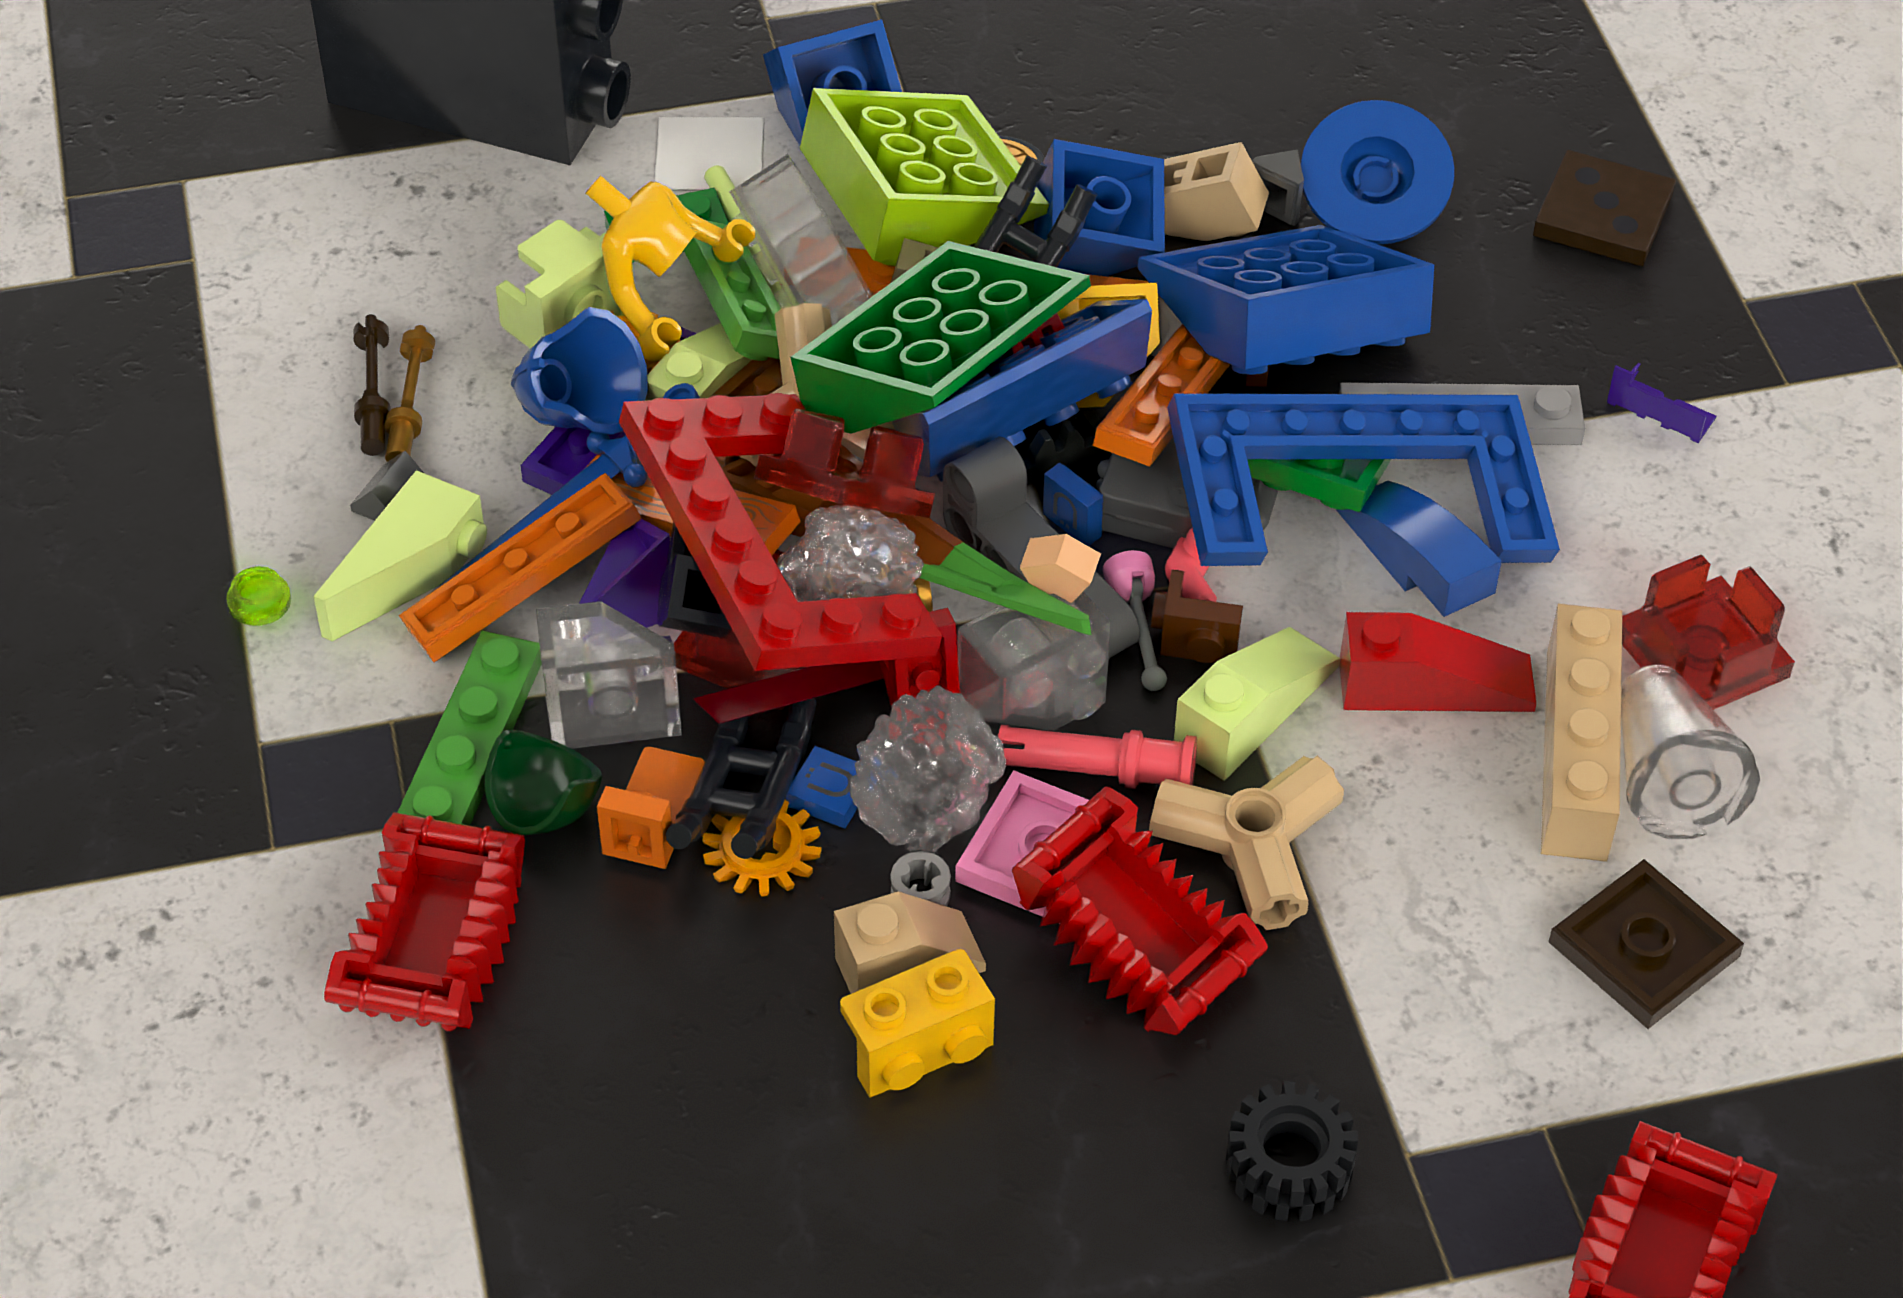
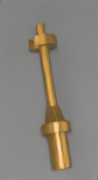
(403, 422)

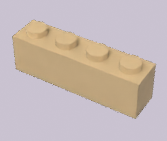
(1582, 733)

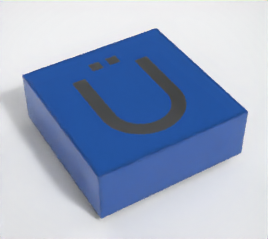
(1073, 504)
(824, 787)

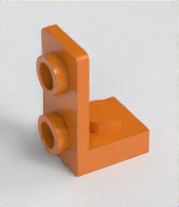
(637, 818)

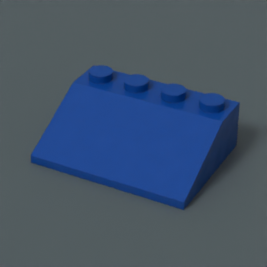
(1293, 296)
(1036, 383)

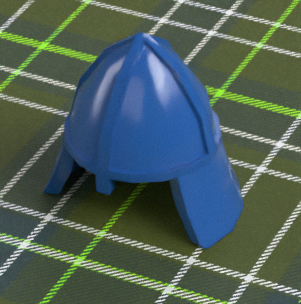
(582, 373)

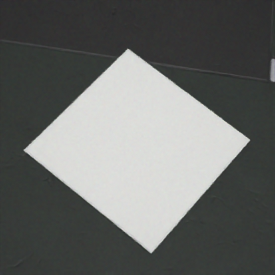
(695, 144)

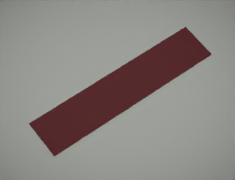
(787, 689)

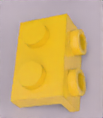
(919, 1022)

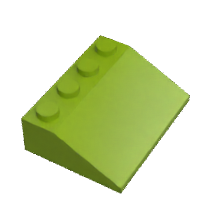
(909, 166)

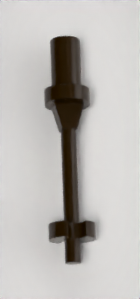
(371, 409)

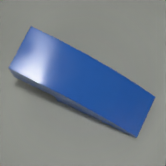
(1425, 547)

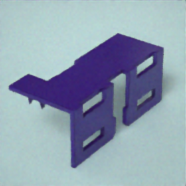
(1651, 402)

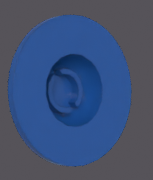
(1377, 171)

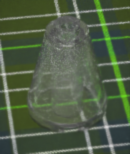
(1681, 757)

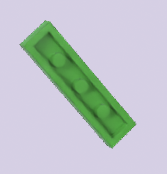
(738, 298)
(481, 707)

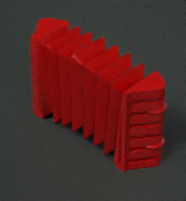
(1133, 915)
(433, 923)
(1669, 1221)

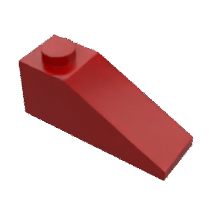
(1426, 666)

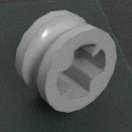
(922, 866)

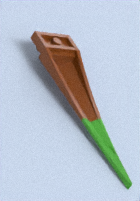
(944, 556)

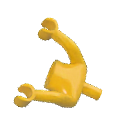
(654, 232)

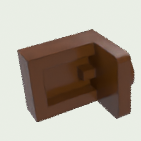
(1195, 626)

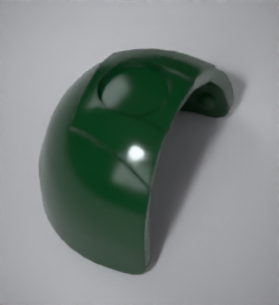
(537, 783)

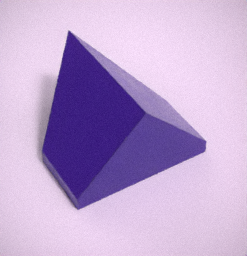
(632, 573)

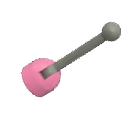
(1134, 579)

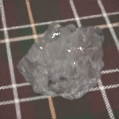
(851, 556)
(926, 770)

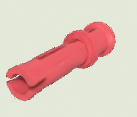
(1131, 759)

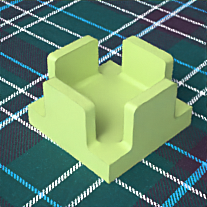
(569, 283)

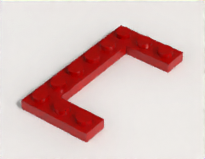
(678, 451)

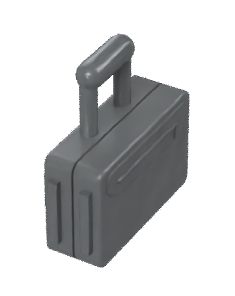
(1152, 500)

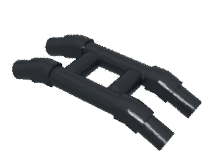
(1014, 204)
(758, 808)

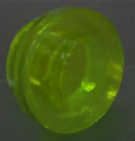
(258, 596)

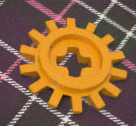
(787, 839)

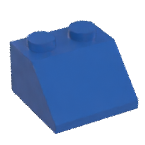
(839, 60)
(1125, 216)

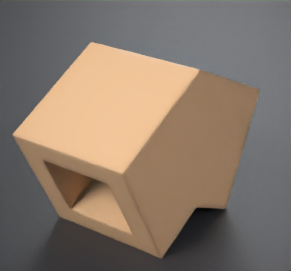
(1059, 565)

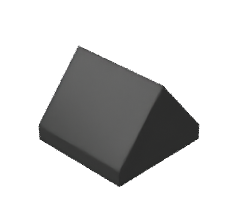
(1284, 181)
(384, 486)

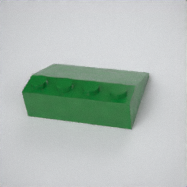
(928, 334)

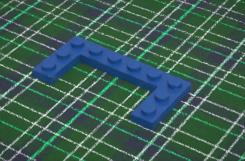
(1224, 430)

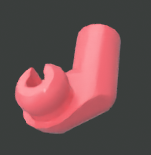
(1186, 559)

